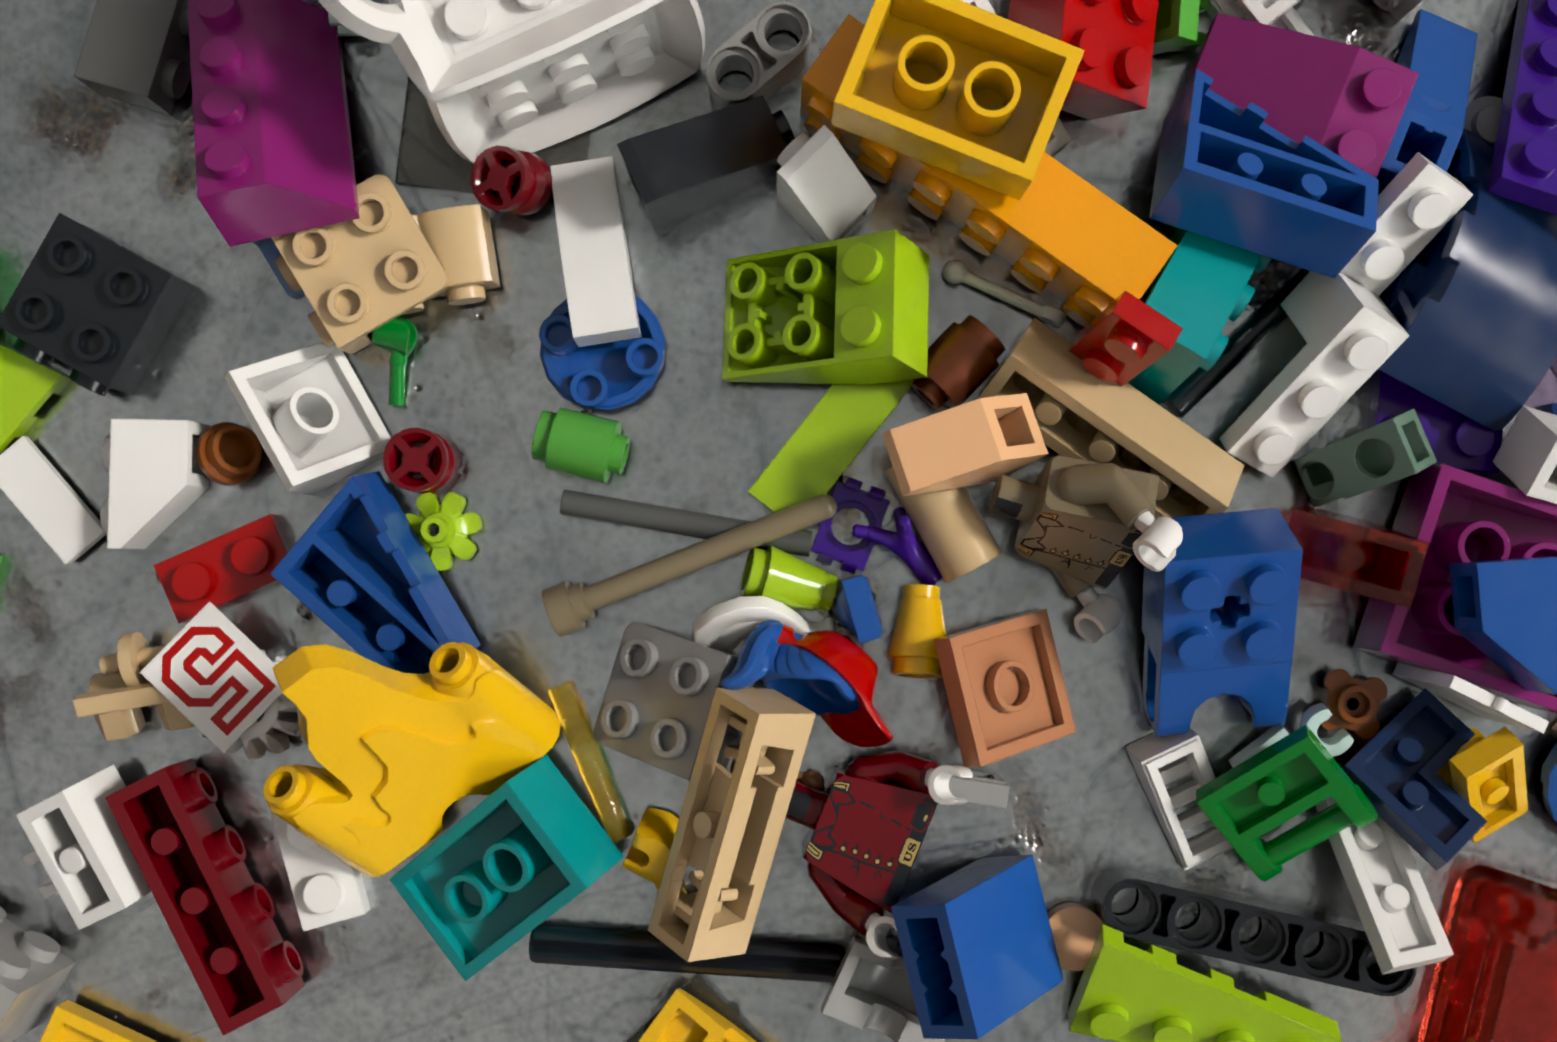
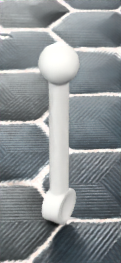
(956, 272)

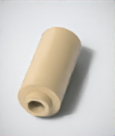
(949, 529)

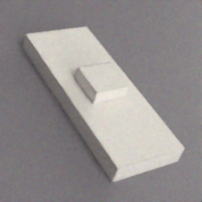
(48, 501)

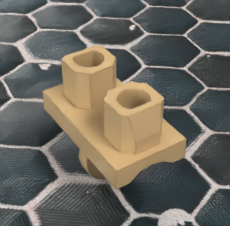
(122, 690)

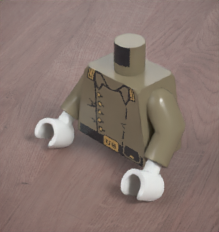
(1086, 527)

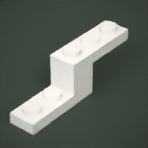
(1345, 321)

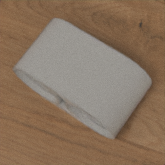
(752, 54)

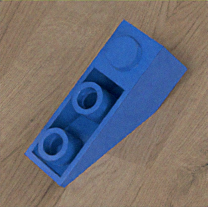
(1439, 99)

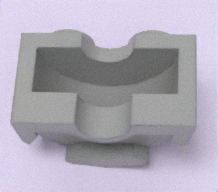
(874, 993)

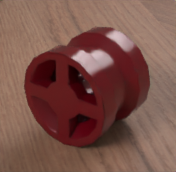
(496, 174)
(410, 452)

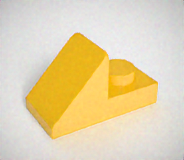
(1490, 778)

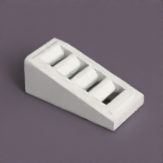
(1162, 762)

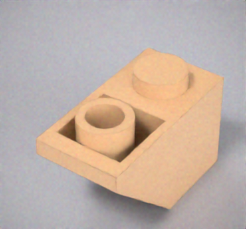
(965, 444)

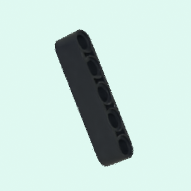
(1218, 927)

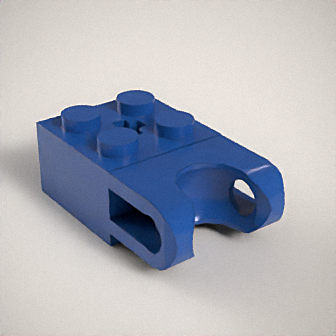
(1222, 619)

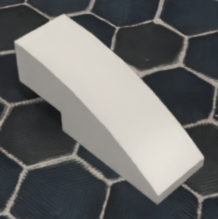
(594, 252)

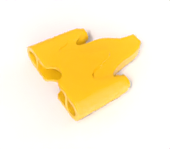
(399, 747)

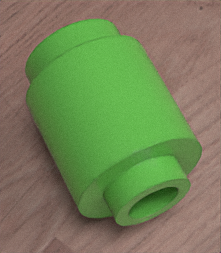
(580, 444)

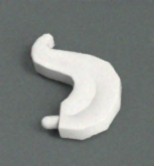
(734, 619)

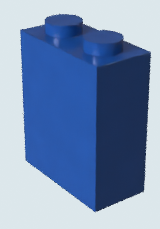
(977, 947)

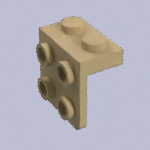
(362, 268)

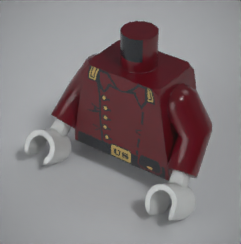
(870, 833)

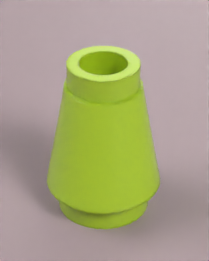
(787, 580)

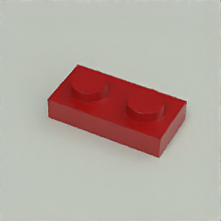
(1124, 340)
(224, 567)

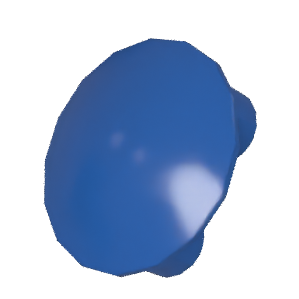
(604, 373)

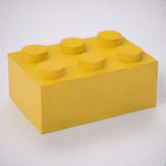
(957, 89)

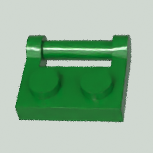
(1275, 789)

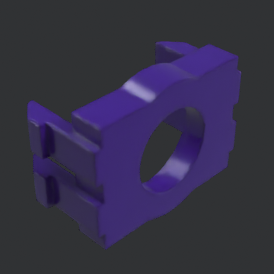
(871, 505)

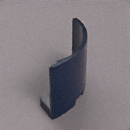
(1480, 301)

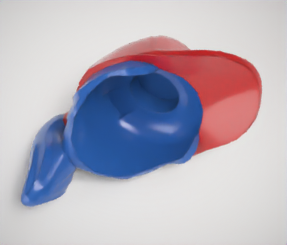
(818, 672)

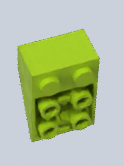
(828, 313)

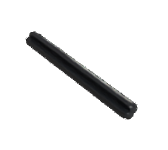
(646, 952)

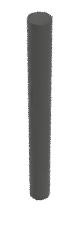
(668, 519)

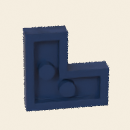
(1402, 783)

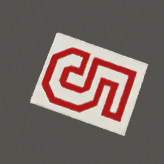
(215, 677)

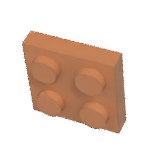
(1004, 687)

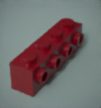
(208, 893)

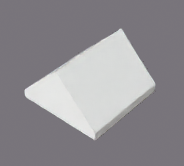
(310, 416)

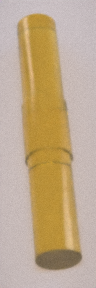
(590, 761)

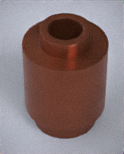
(959, 363)

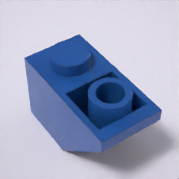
(1510, 615)

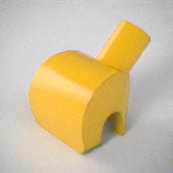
(652, 846)

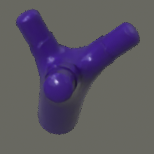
(905, 545)

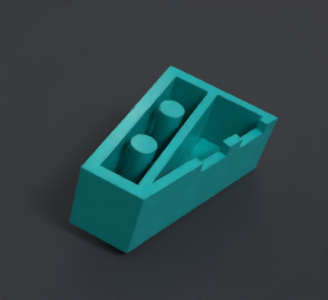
(1199, 292)

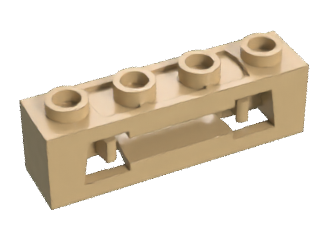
(731, 823)

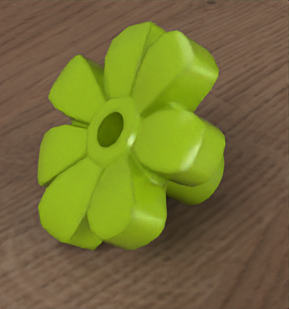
(453, 528)

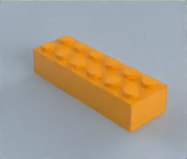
(1055, 236)

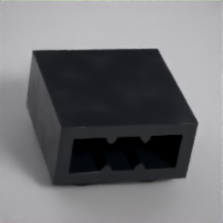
(93, 308)

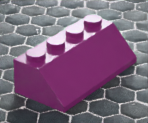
(269, 118)

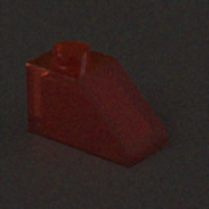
(1358, 555)

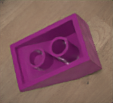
(1309, 86)

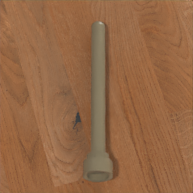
(572, 605)

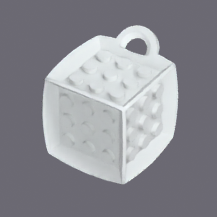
(532, 67)

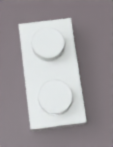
(320, 882)

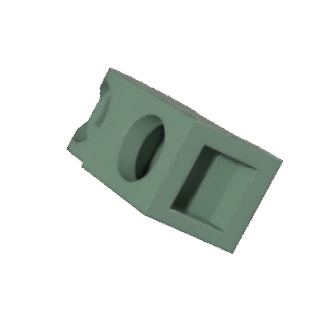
(1366, 460)

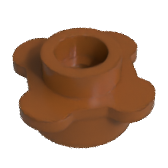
(1368, 694)

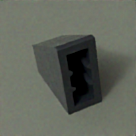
(705, 159)

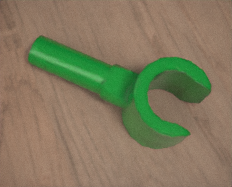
(399, 338)

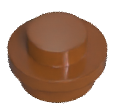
(228, 453)

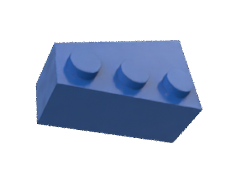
(1256, 188)
(374, 579)

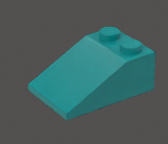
(506, 867)

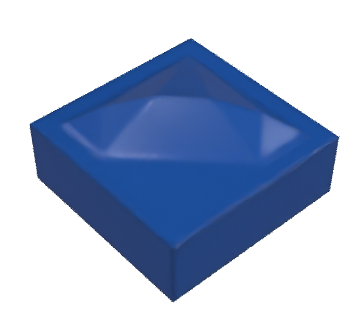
(857, 609)

